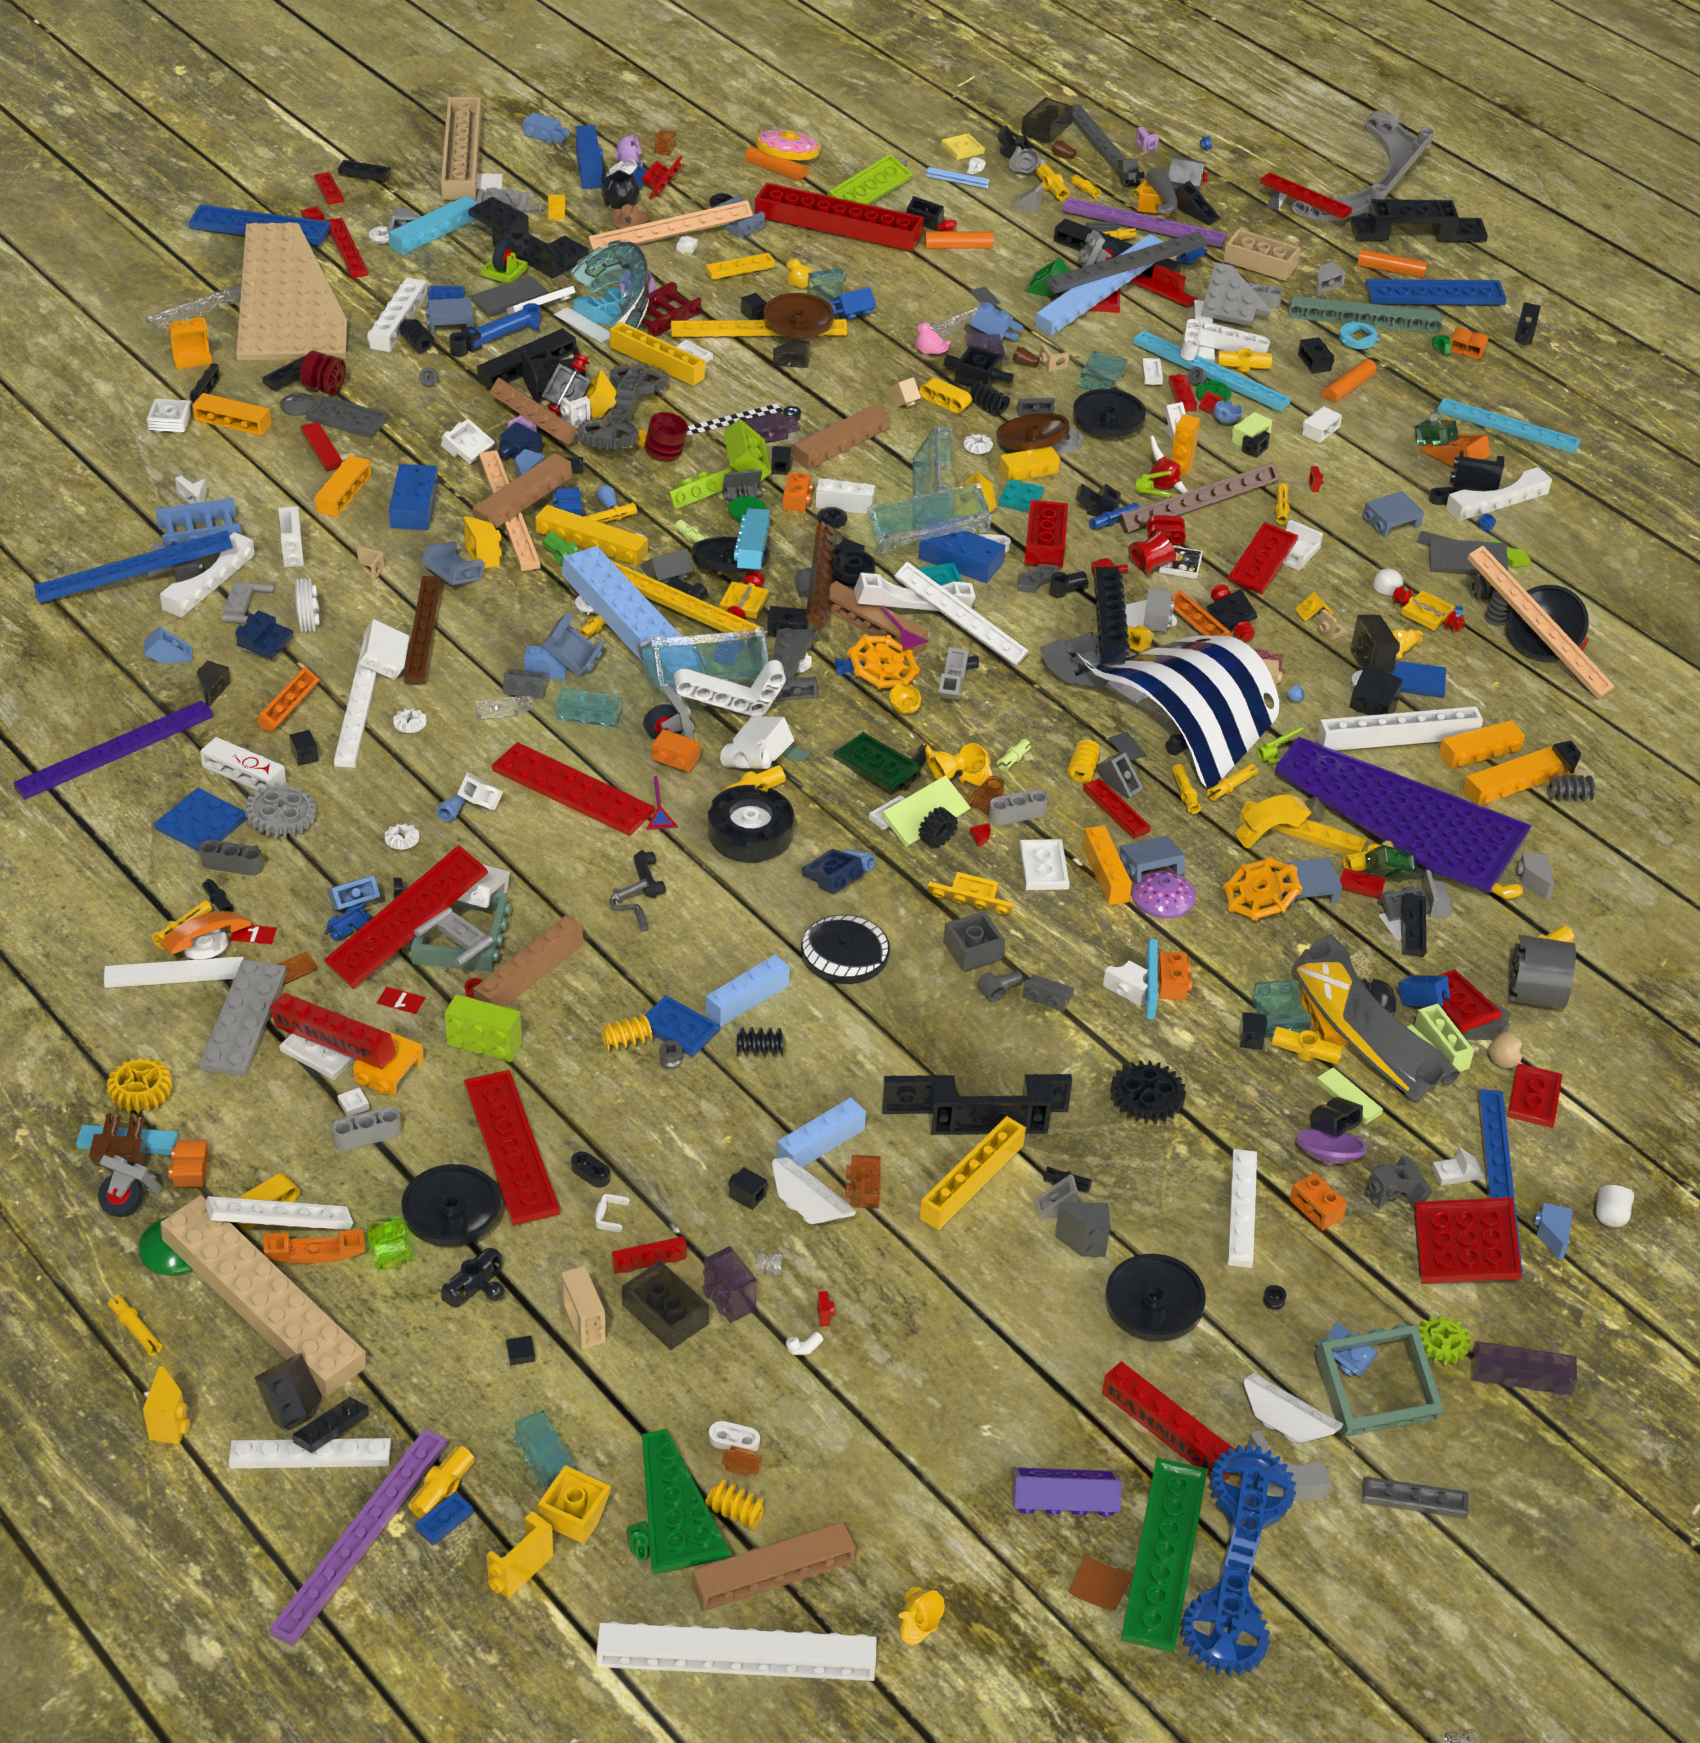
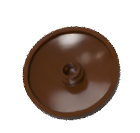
(798, 315)
(1032, 431)

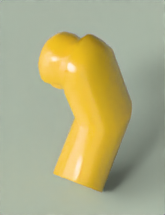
(1508, 892)

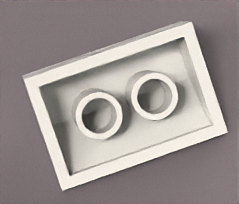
(845, 495)

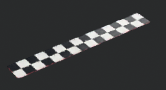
(729, 420)

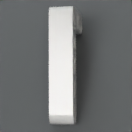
(1218, 337)
(732, 696)

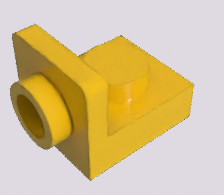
(556, 207)

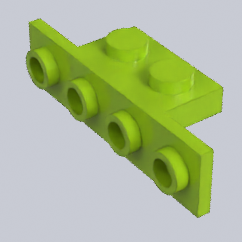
(697, 487)

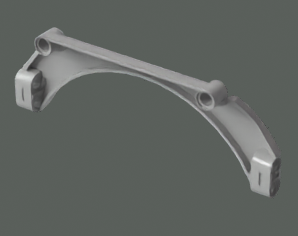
(1402, 153)

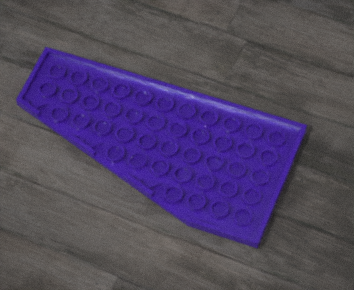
(1439, 828)

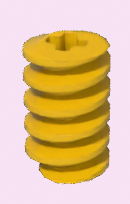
(1084, 761)
(626, 1031)
(735, 1505)

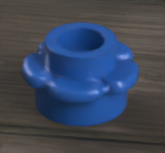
(1206, 143)
(1486, 522)

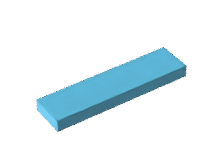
(1151, 981)
(156, 1140)

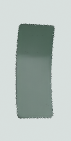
(796, 754)

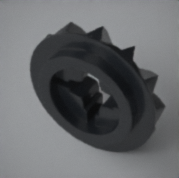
(719, 198)
(832, 516)

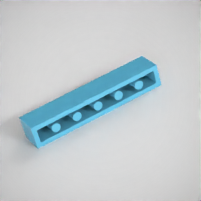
(431, 226)
(752, 539)

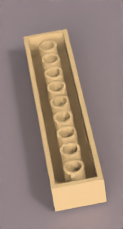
(461, 148)
(263, 1295)

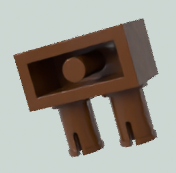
(128, 1147)

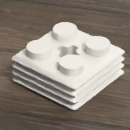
(169, 415)
(307, 605)

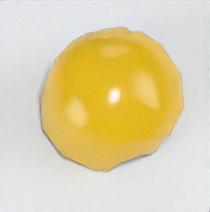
(905, 699)

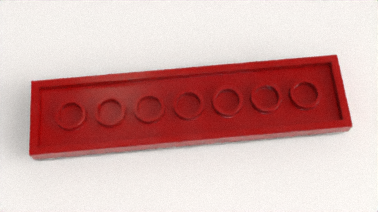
(573, 788)
(397, 921)
(511, 1147)

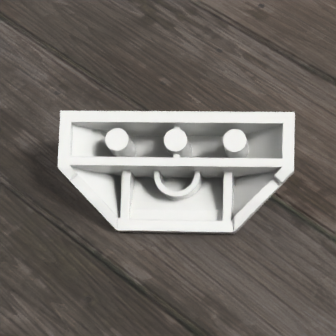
(807, 1194)
(1287, 1413)

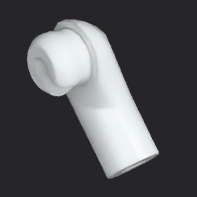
(804, 1347)

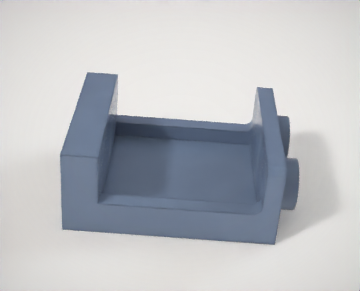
(745, 226)
(449, 312)
(1391, 512)
(451, 567)
(571, 646)
(1151, 855)
(1317, 879)

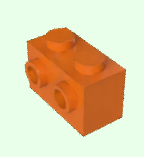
(797, 492)
(676, 750)
(1173, 975)
(1318, 1201)

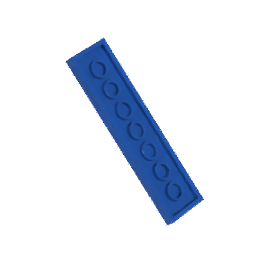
(234, 222)
(1435, 292)

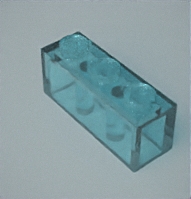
(589, 707)
(542, 1447)

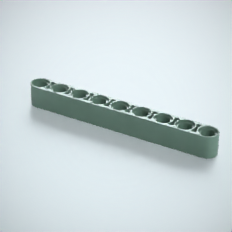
(1374, 311)

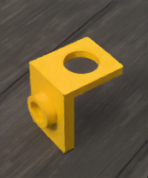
(1311, 606)

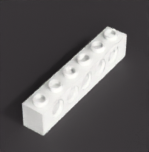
(401, 307)

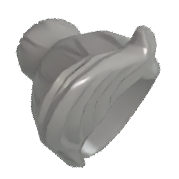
(1025, 161)

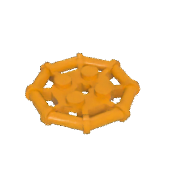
(893, 661)
(1259, 874)

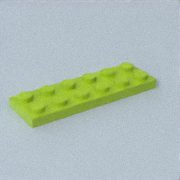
(873, 181)

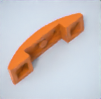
(181, 936)
(314, 1250)

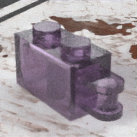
(773, 426)

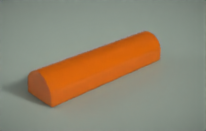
(779, 165)
(958, 239)
(1392, 263)
(1349, 380)
(1197, 616)
(287, 700)

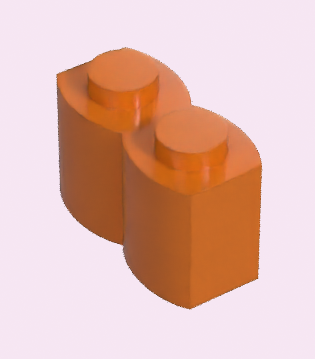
(1468, 343)
(189, 1163)

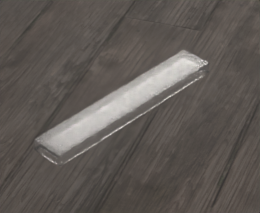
(195, 307)

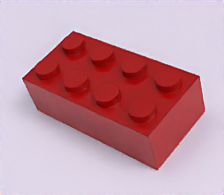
(1046, 533)

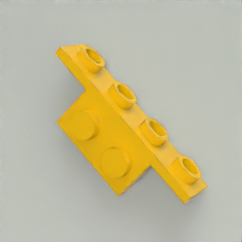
(974, 891)

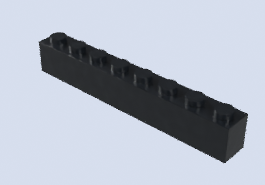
(1074, 236)

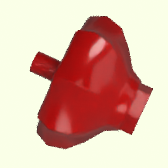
(948, 225)

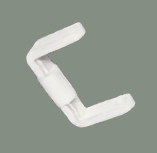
(601, 1209)

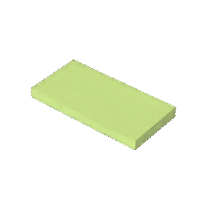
(909, 813)

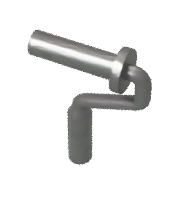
(618, 895)

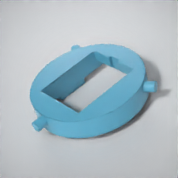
(1364, 343)

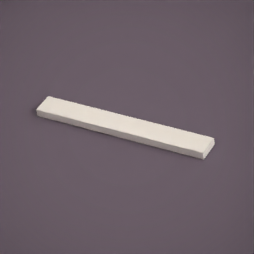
(961, 614)

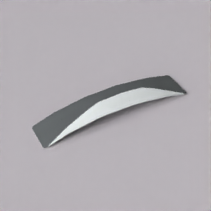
(1276, 200)

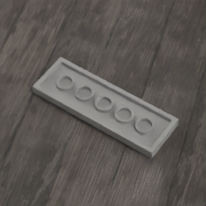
(243, 1018)

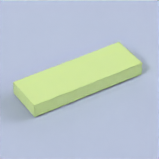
(1339, 1086)

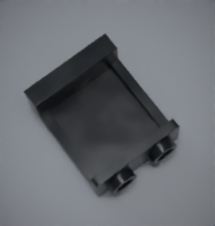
(1477, 473)

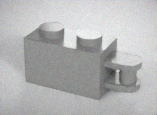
(1158, 609)

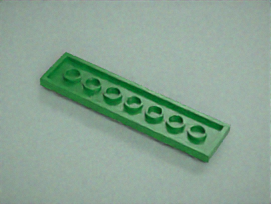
(1164, 1555)

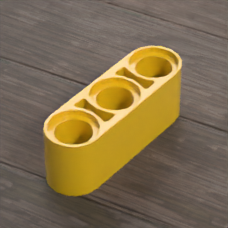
(945, 395)
(274, 1189)

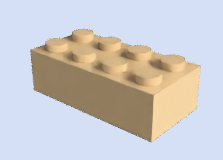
(1262, 254)

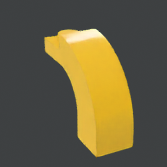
(1269, 813)

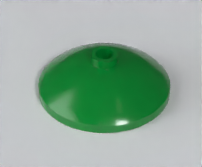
(158, 1255)

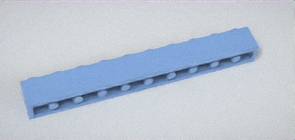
(1082, 298)

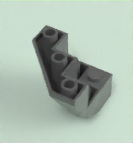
(1065, 662)

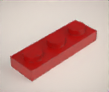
(1182, 391)
(648, 1254)

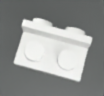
(576, 411)

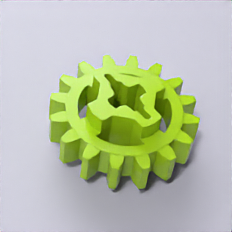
(1444, 1339)

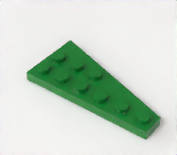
(678, 1518)

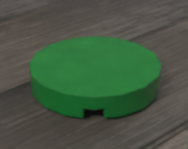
(1215, 387)
(739, 506)

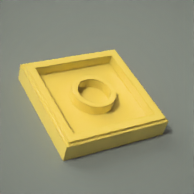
(962, 146)

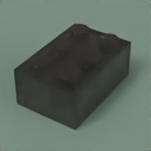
(1047, 120)
(1374, 643)
(665, 1305)

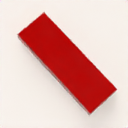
(328, 188)

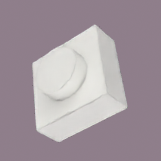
(687, 244)
(353, 1102)

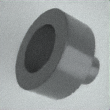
(1197, 375)
(424, 376)

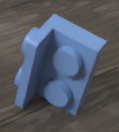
(1353, 1360)

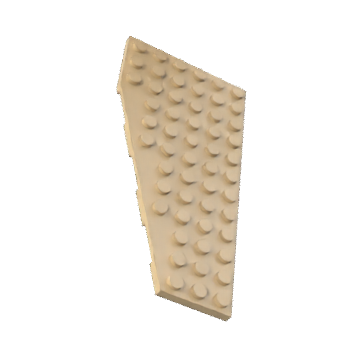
(286, 298)

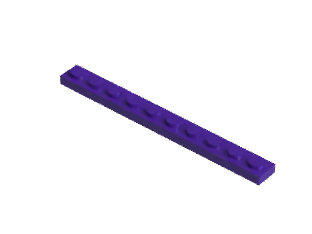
(112, 750)

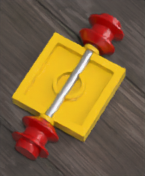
(746, 598)
(1428, 610)

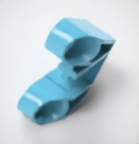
(599, 311)

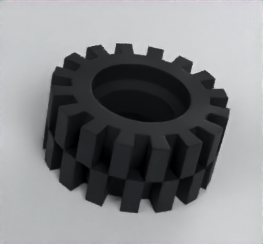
(938, 827)

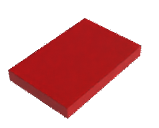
(1535, 1095)

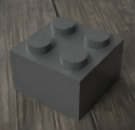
(974, 941)

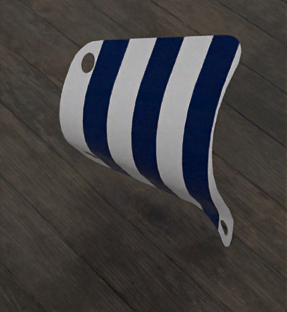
(1210, 694)

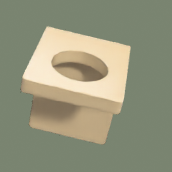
(1049, 360)
(372, 559)
(1327, 626)

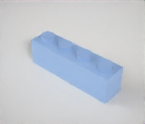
(747, 990)
(823, 1133)

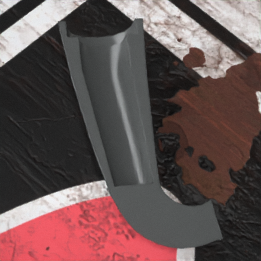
(1160, 182)

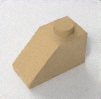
(903, 393)

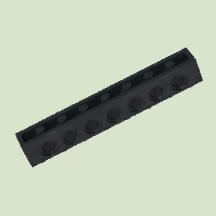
(1111, 615)

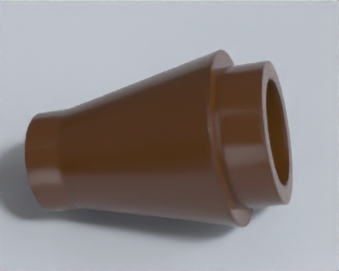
(1064, 150)
(1025, 357)

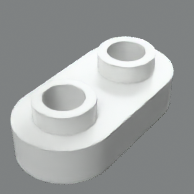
(734, 1435)

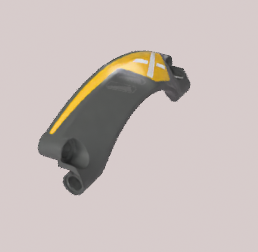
(1366, 1024)

